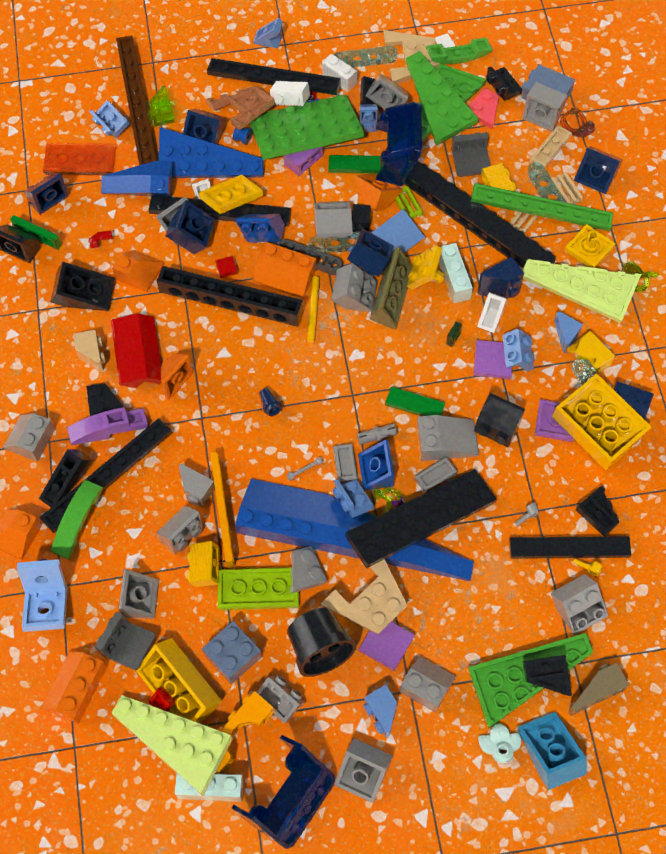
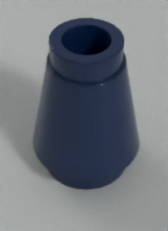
(270, 403)

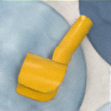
(593, 570)

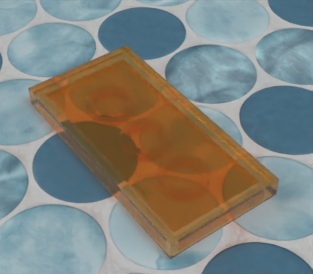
(79, 158)

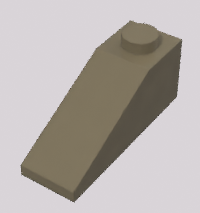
(605, 684)

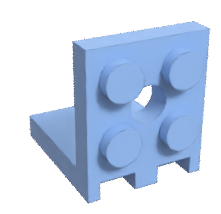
(43, 593)

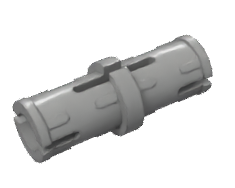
(376, 434)

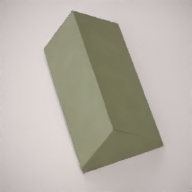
(392, 290)

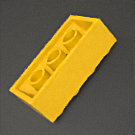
(171, 668)

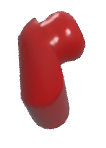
(99, 236)

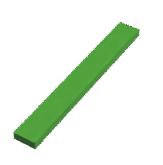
(541, 207)

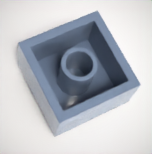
(232, 652)

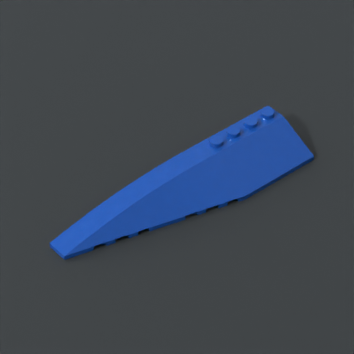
(319, 521)

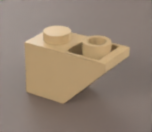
(88, 348)

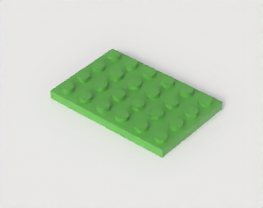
(305, 127)

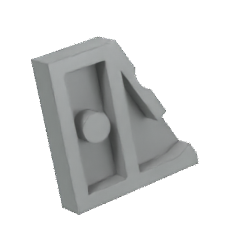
(305, 570)

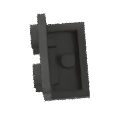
(470, 153)
(125, 642)

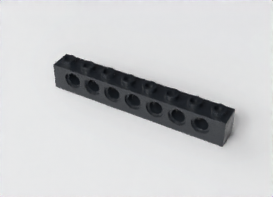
(230, 296)

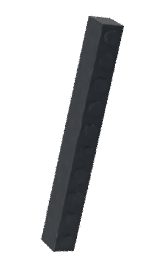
(475, 217)

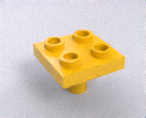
(589, 247)
(425, 268)

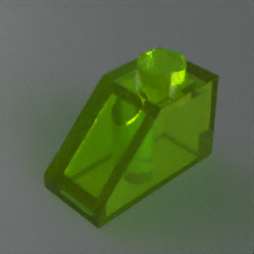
(160, 108)

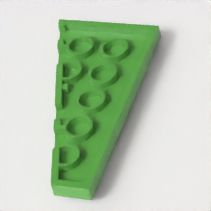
(440, 103)
(502, 681)

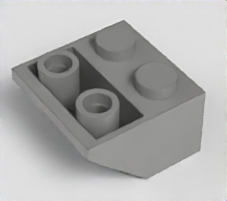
(333, 219)
(354, 289)
(180, 529)
(580, 604)

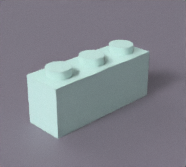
(455, 273)
(221, 788)

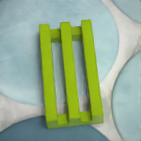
(412, 214)

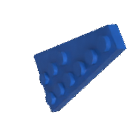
(205, 159)

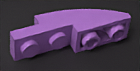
(103, 424)

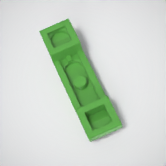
(459, 54)
(74, 518)

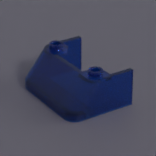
(404, 141)
(296, 800)

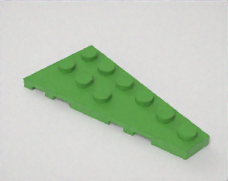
(462, 83)

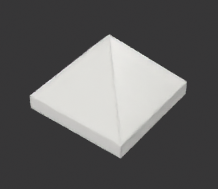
(200, 186)

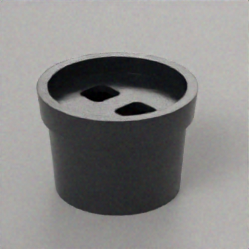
(319, 642)

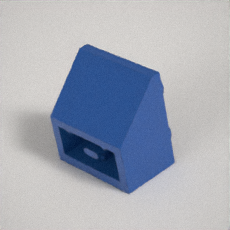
(261, 227)

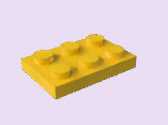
(230, 194)

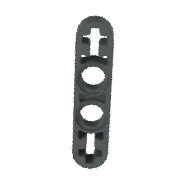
(315, 253)

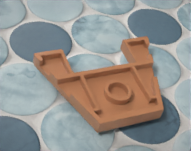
(248, 101)

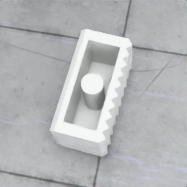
(335, 67)
(290, 93)

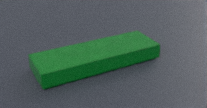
(354, 164)
(44, 236)
(413, 403)

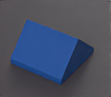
(377, 467)

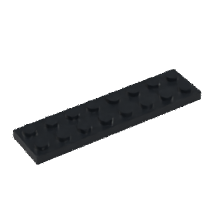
(420, 518)

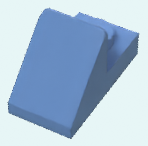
(269, 34)

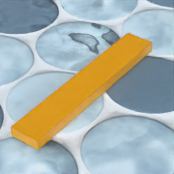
(227, 544)

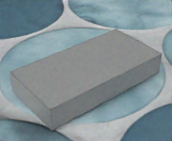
(344, 463)
(435, 475)

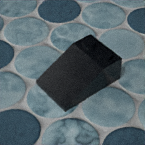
(82, 288)

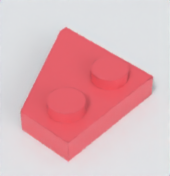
(485, 107)

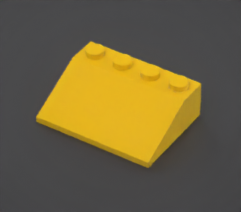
(601, 421)

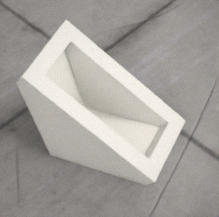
(492, 312)

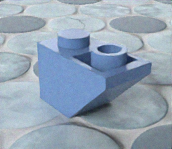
(368, 117)
(382, 707)

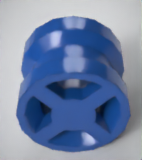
(243, 135)

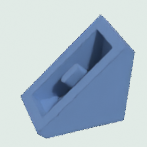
(567, 329)

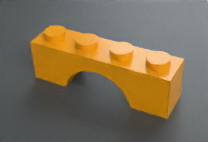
(252, 712)

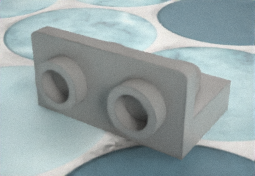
(281, 697)

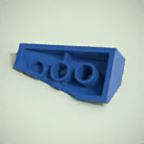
(141, 180)

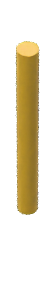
(313, 309)

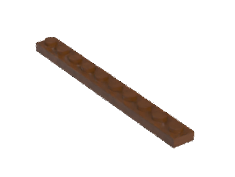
(136, 100)

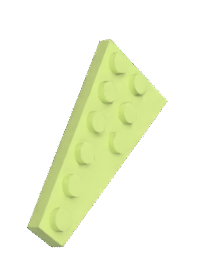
(587, 286)
(181, 743)

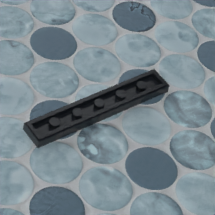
(569, 547)

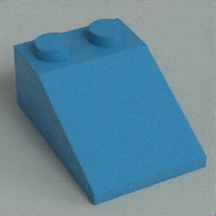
(553, 750)

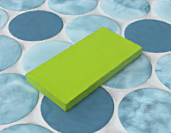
(256, 589)

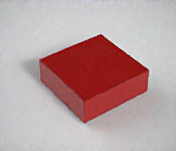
(226, 267)
(162, 699)

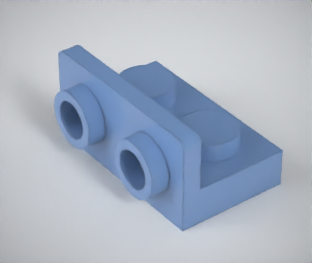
(352, 497)

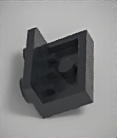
(503, 83)

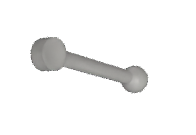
(290, 476)

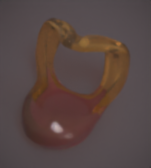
(587, 127)

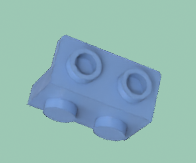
(110, 118)
(518, 350)

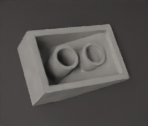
(446, 437)

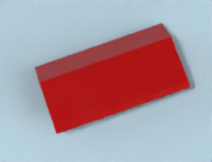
(136, 350)

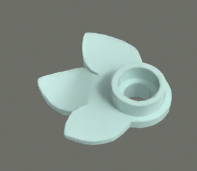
(500, 740)

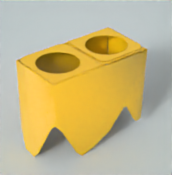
(594, 351)

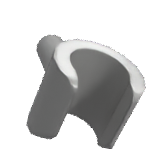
(532, 510)

